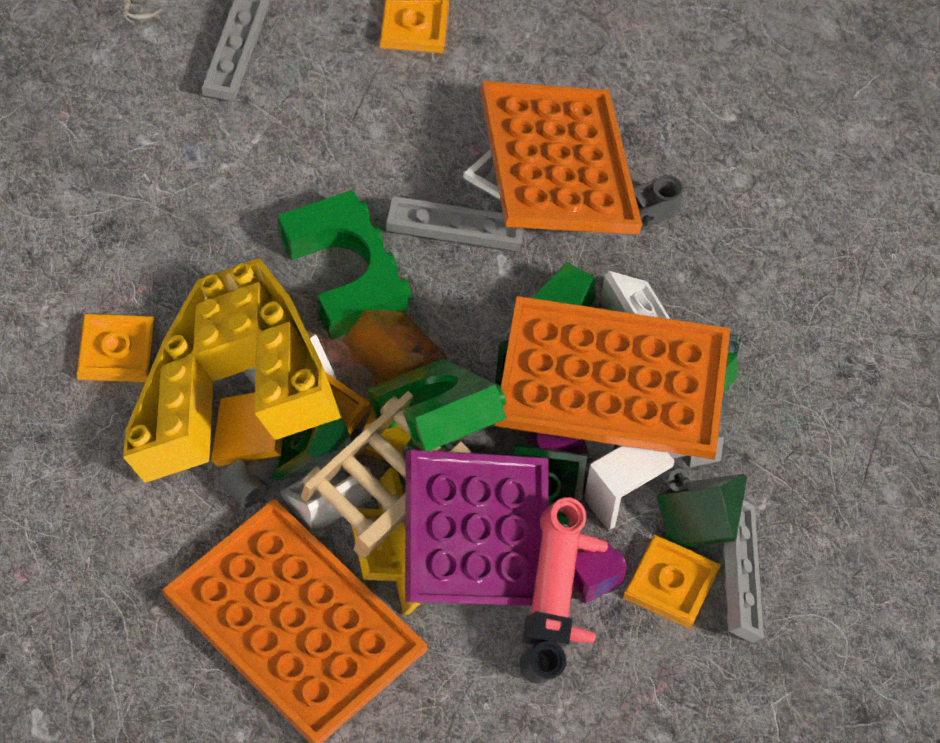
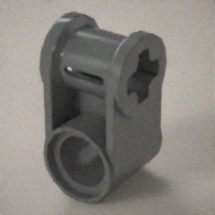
(652, 203)

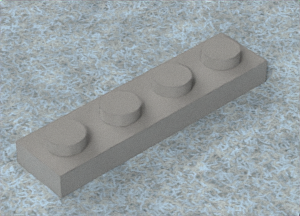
(234, 49)
(452, 223)
(743, 579)

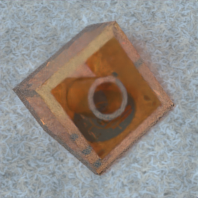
(390, 344)

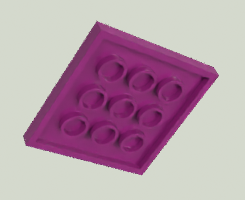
(473, 527)

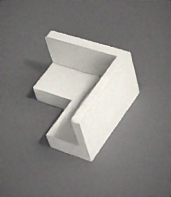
(620, 474)

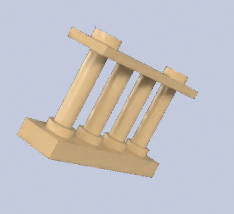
(369, 532)

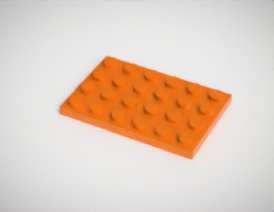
(559, 158)
(615, 377)
(295, 622)

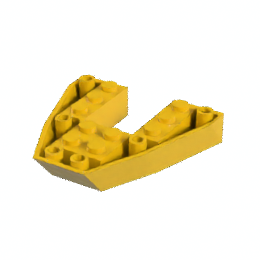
(223, 329)

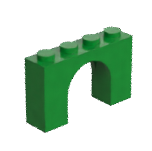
(345, 223)
(444, 404)

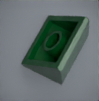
(311, 448)
(565, 473)
(703, 511)

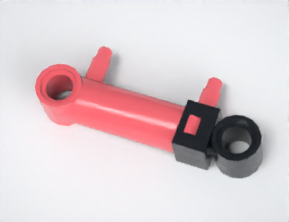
(548, 623)

